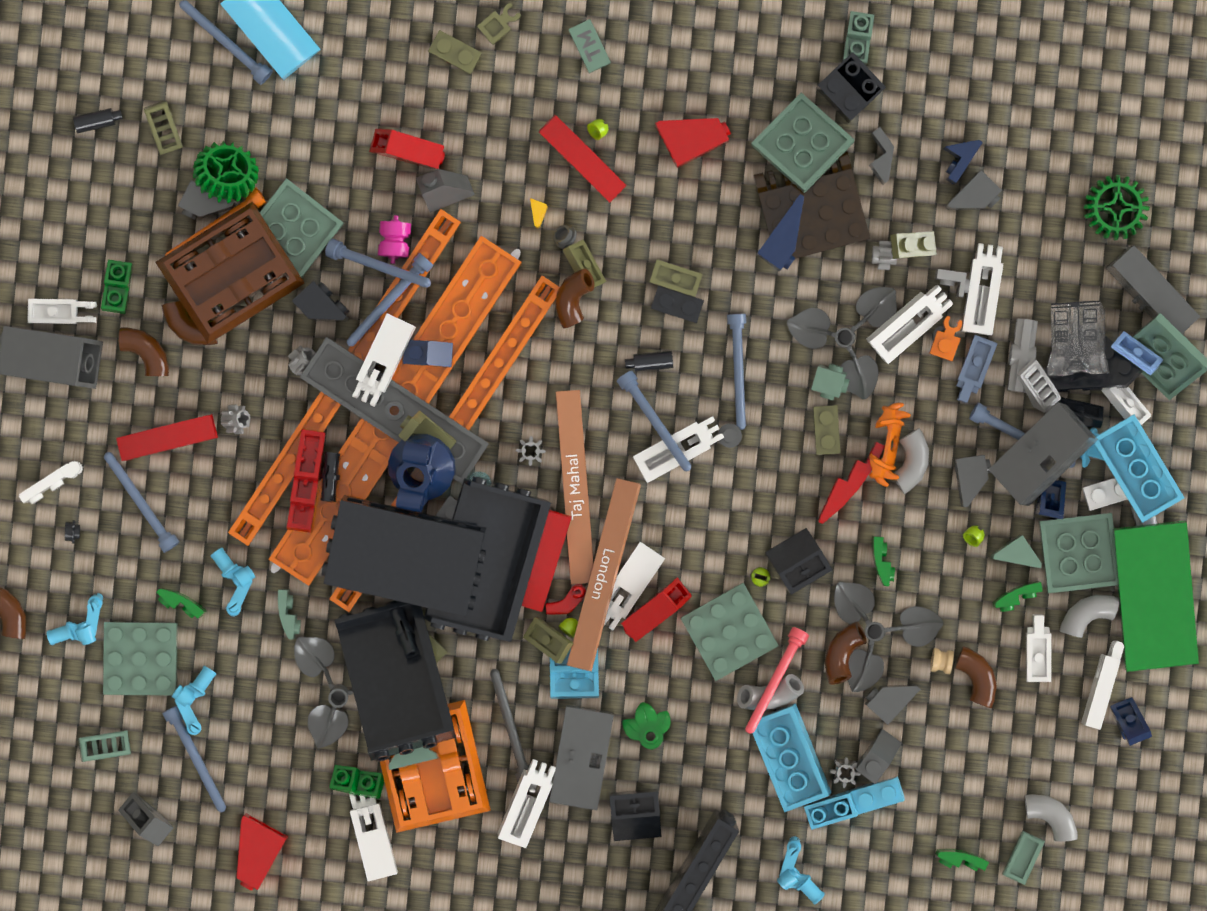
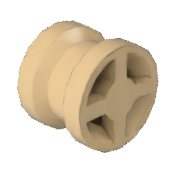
(941, 661)

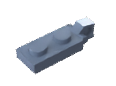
(975, 367)

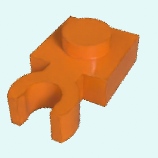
(945, 342)

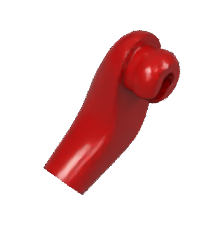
(569, 603)

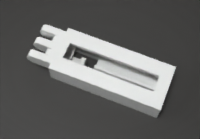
(982, 300)
(901, 329)
(387, 351)
(658, 458)
(633, 578)
(1102, 686)
(525, 809)
(373, 844)

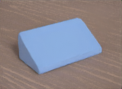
(1137, 353)

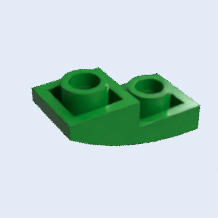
(117, 286)
(883, 568)
(1010, 598)
(174, 599)
(357, 782)
(955, 857)

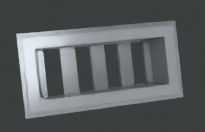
(1048, 396)

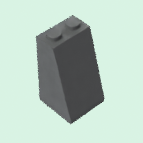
(50, 357)

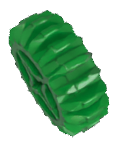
(221, 181)
(1115, 219)

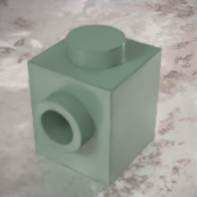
(830, 381)

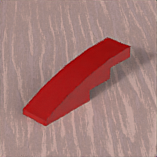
(582, 158)
(167, 437)
(306, 480)
(844, 490)
(546, 560)

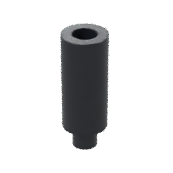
(96, 120)
(650, 361)

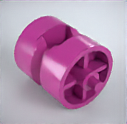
(394, 234)

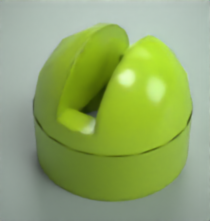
(597, 129)
(974, 536)
(761, 571)
(569, 626)

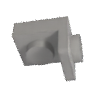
(950, 277)

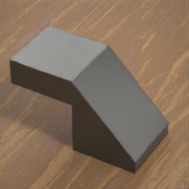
(882, 165)

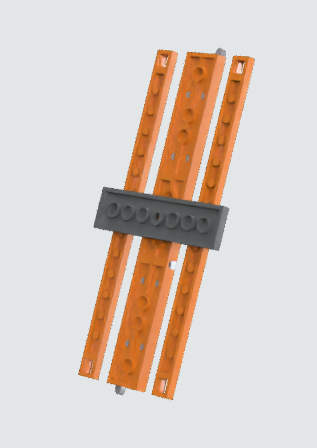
(411, 389)

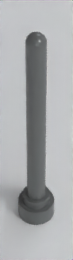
(509, 723)

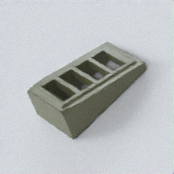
(174, 134)

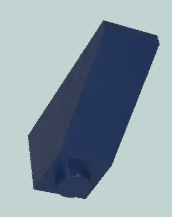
(782, 241)

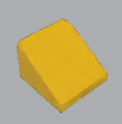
(538, 210)

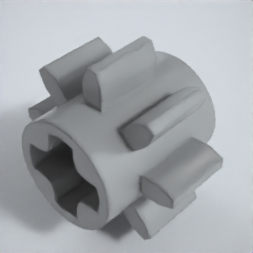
(883, 255)
(300, 359)
(235, 419)
(537, 451)
(846, 765)

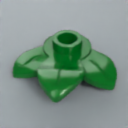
(647, 722)

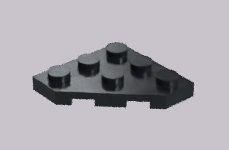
(1121, 374)

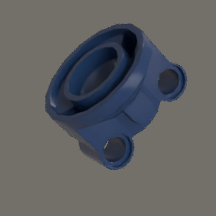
(432, 459)

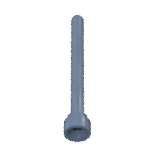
(259, 71)
(337, 250)
(420, 265)
(736, 323)
(629, 383)
(982, 415)
(166, 539)
(175, 718)

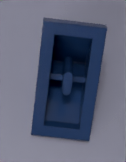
(1052, 501)

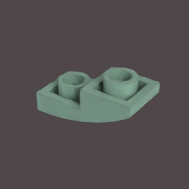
(859, 35)
(289, 621)

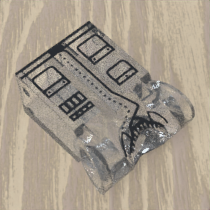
(1077, 339)

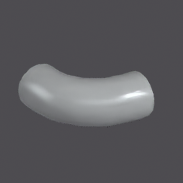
(915, 460)
(1087, 610)
(787, 690)
(1054, 814)

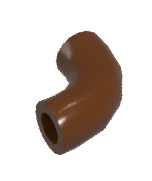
(569, 297)
(182, 324)
(147, 348)
(12, 616)
(840, 651)
(980, 674)

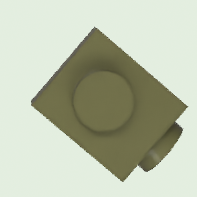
(423, 425)

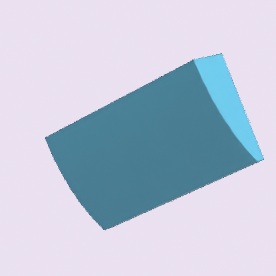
(273, 33)
(1138, 468)
(790, 758)

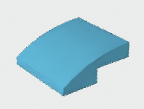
(572, 682)

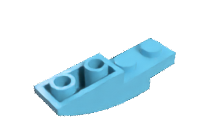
(854, 802)

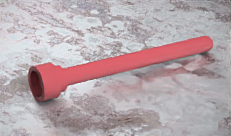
(796, 639)

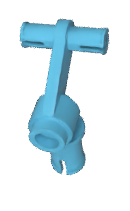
(240, 576)
(84, 631)
(186, 695)
(791, 877)

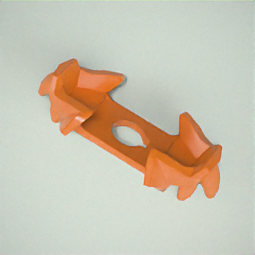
(882, 467)

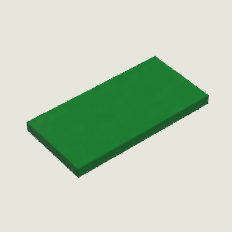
(1155, 596)

